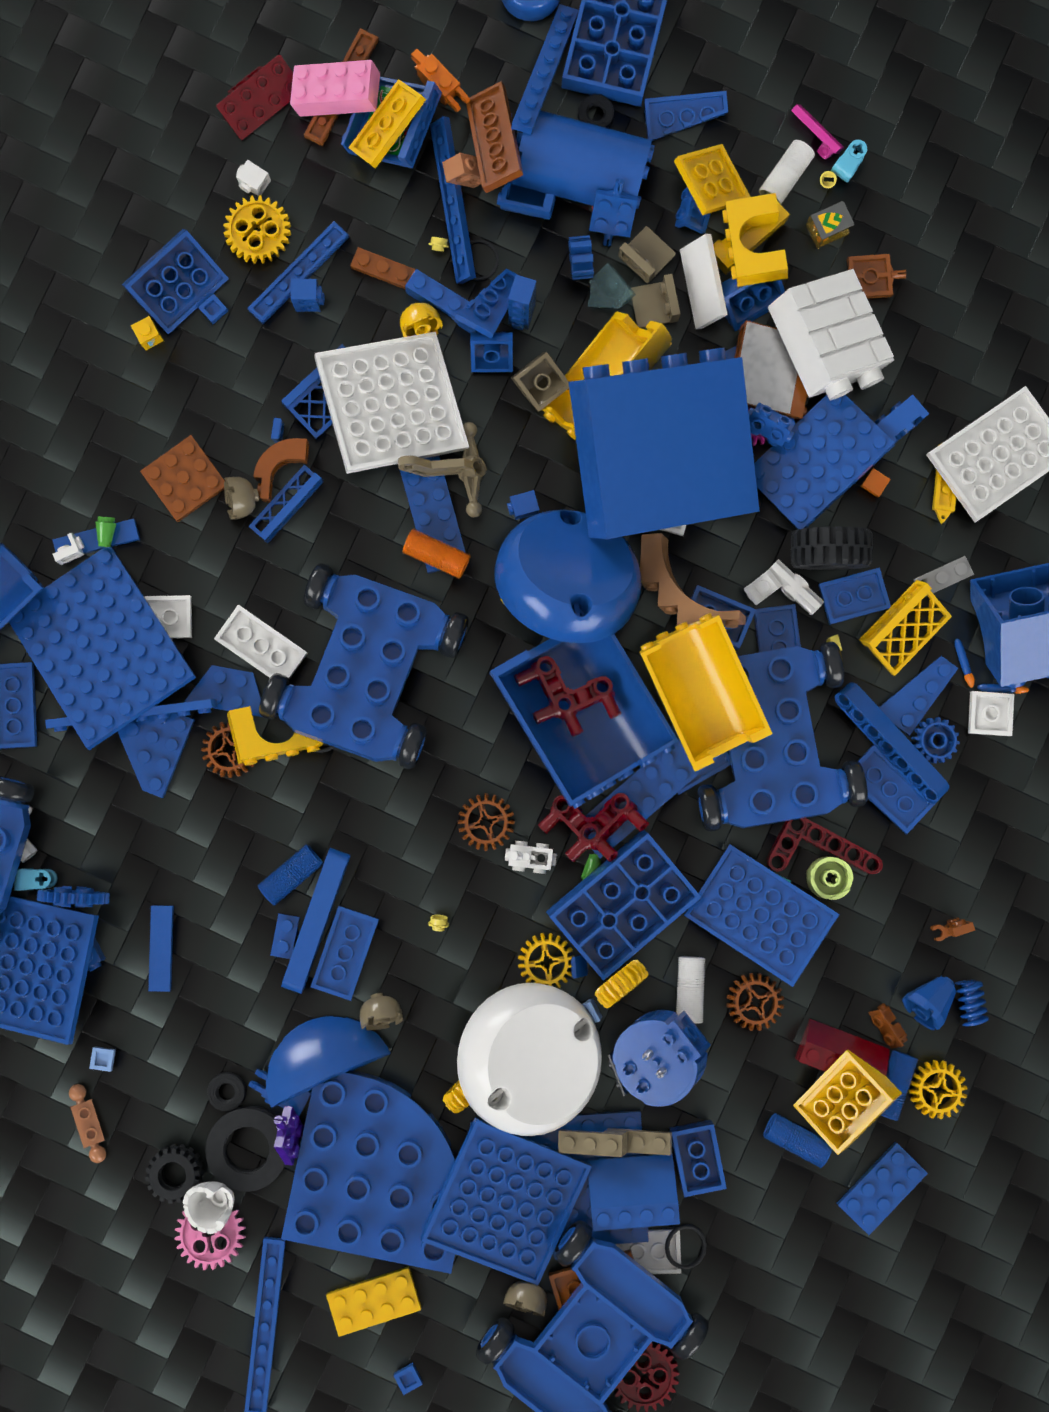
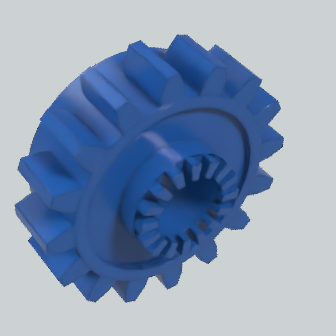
(946, 737)

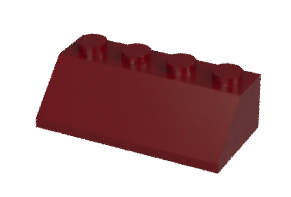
(825, 1044)

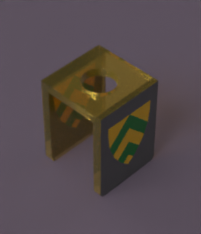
(829, 224)

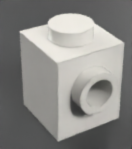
(252, 178)

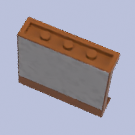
(770, 371)

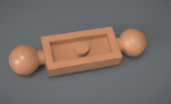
(87, 1123)

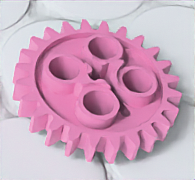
(190, 1236)

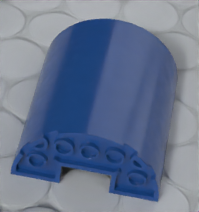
(607, 746)

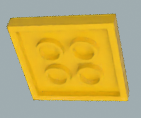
(711, 178)

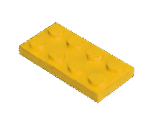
(387, 123)
(373, 1301)

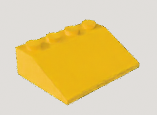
(846, 1100)

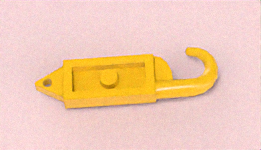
(943, 498)

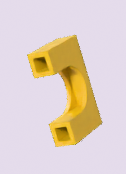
(749, 266)
(252, 747)

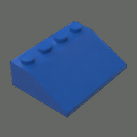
(175, 281)
(633, 1192)

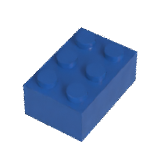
(721, 603)
(698, 1158)

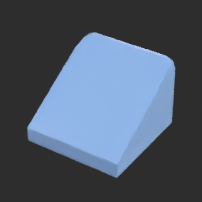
(593, 1010)

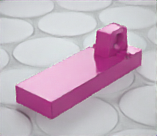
(829, 143)

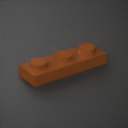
(381, 268)

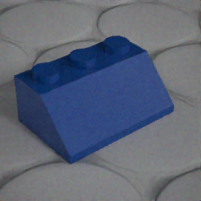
(749, 301)

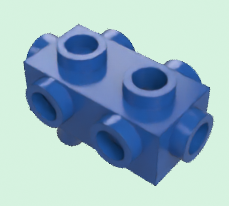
(771, 425)

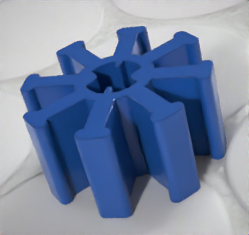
(581, 257)

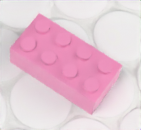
(335, 88)

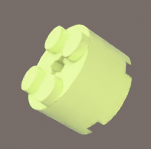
(840, 883)

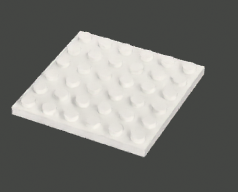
(391, 401)

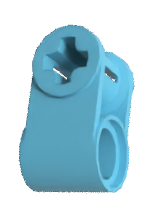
(848, 162)
(32, 879)

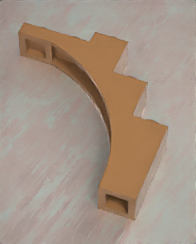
(658, 576)

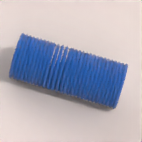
(290, 875)
(900, 1073)
(800, 1142)

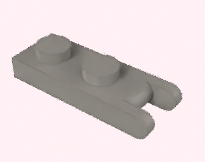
(947, 574)

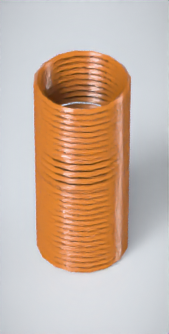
(436, 552)

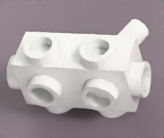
(525, 856)

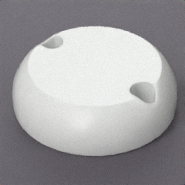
(529, 1059)

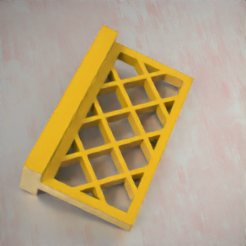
(898, 613)

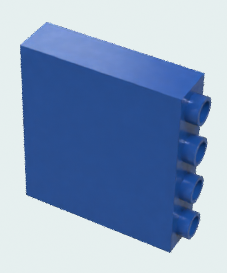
(664, 444)

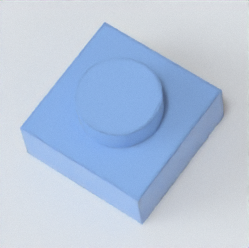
(102, 1058)

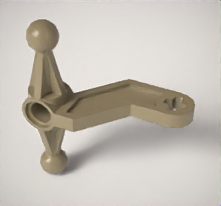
(469, 469)

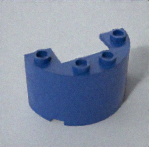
(525, 200)

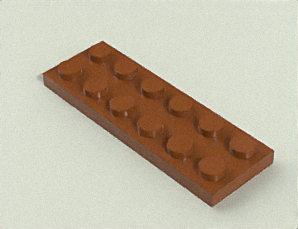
(493, 137)

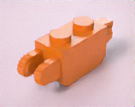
(431, 69)

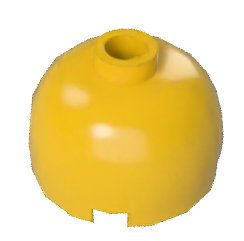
(420, 319)

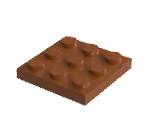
(184, 478)

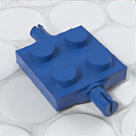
(613, 213)

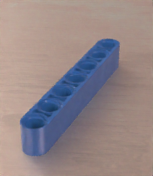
(892, 743)
(315, 920)

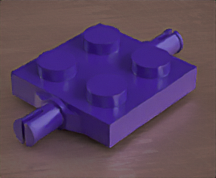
(288, 1135)

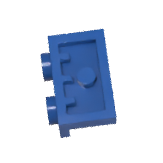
(690, 215)

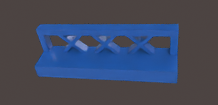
(290, 507)

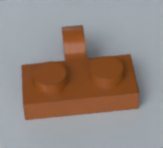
(954, 927)

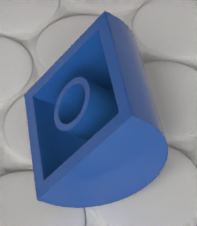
(492, 353)

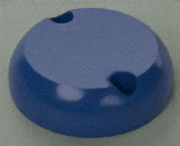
(564, 580)

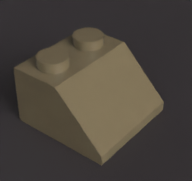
(541, 381)

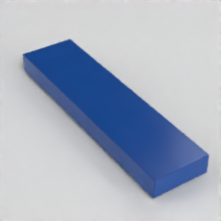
(124, 533)
(161, 948)

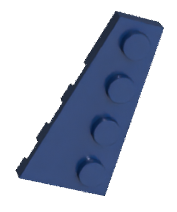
(681, 112)
(916, 697)

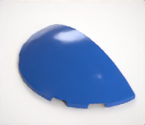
(318, 1054)

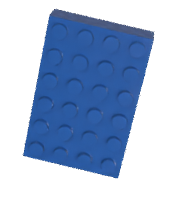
(613, 48)
(623, 904)

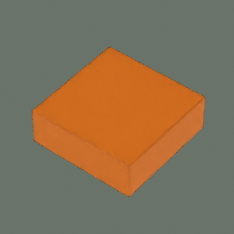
(875, 482)

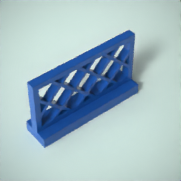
(300, 392)

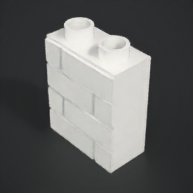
(832, 335)

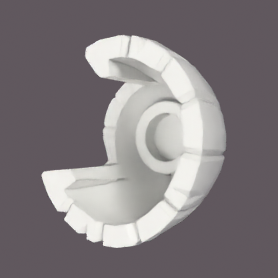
(208, 1206)

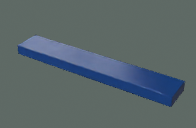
(301, 268)

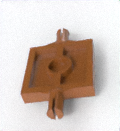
(875, 274)

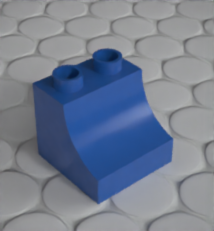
(1014, 623)

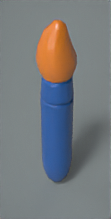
(968, 676)
(996, 688)

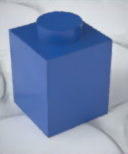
(523, 505)

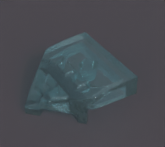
(609, 289)

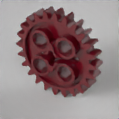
(657, 1360)

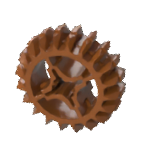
(212, 755)
(468, 827)
(764, 997)

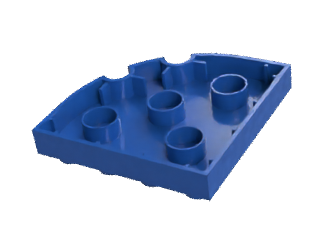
(369, 1173)

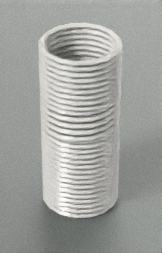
(784, 174)
(690, 995)

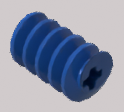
(972, 1002)

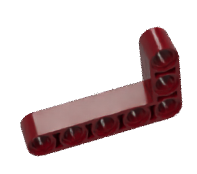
(822, 843)

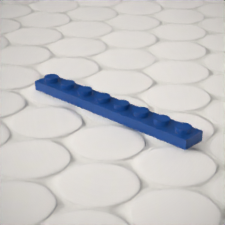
(544, 69)
(452, 204)
(161, 711)
(265, 1325)

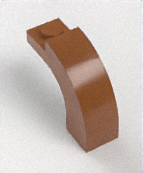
(279, 454)

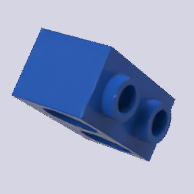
(306, 295)

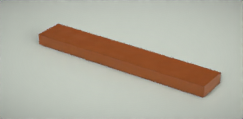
(360, 50)

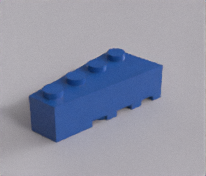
(902, 418)

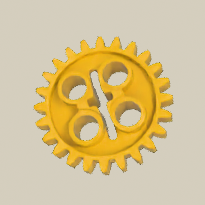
(269, 242)

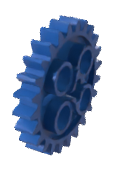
(65, 896)

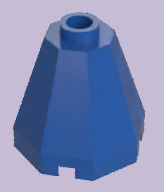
(931, 1002)

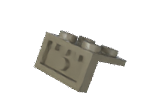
(646, 254)
(656, 302)

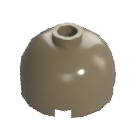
(240, 497)
(379, 1012)
(526, 1298)

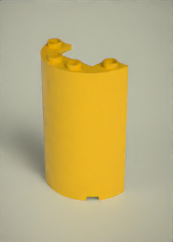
(616, 343)
(704, 689)

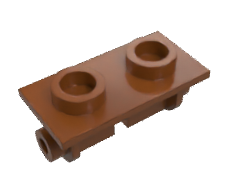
(892, 1034)

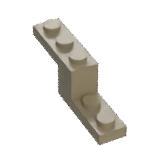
(614, 1142)

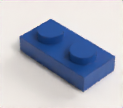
(285, 935)

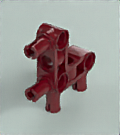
(577, 699)
(604, 824)

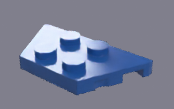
(230, 687)

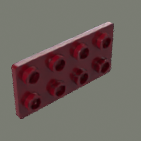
(257, 97)

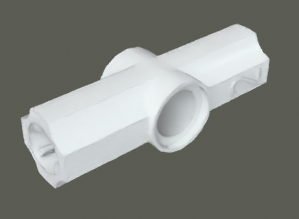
(796, 588)

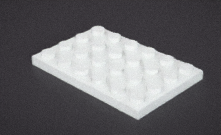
(996, 454)

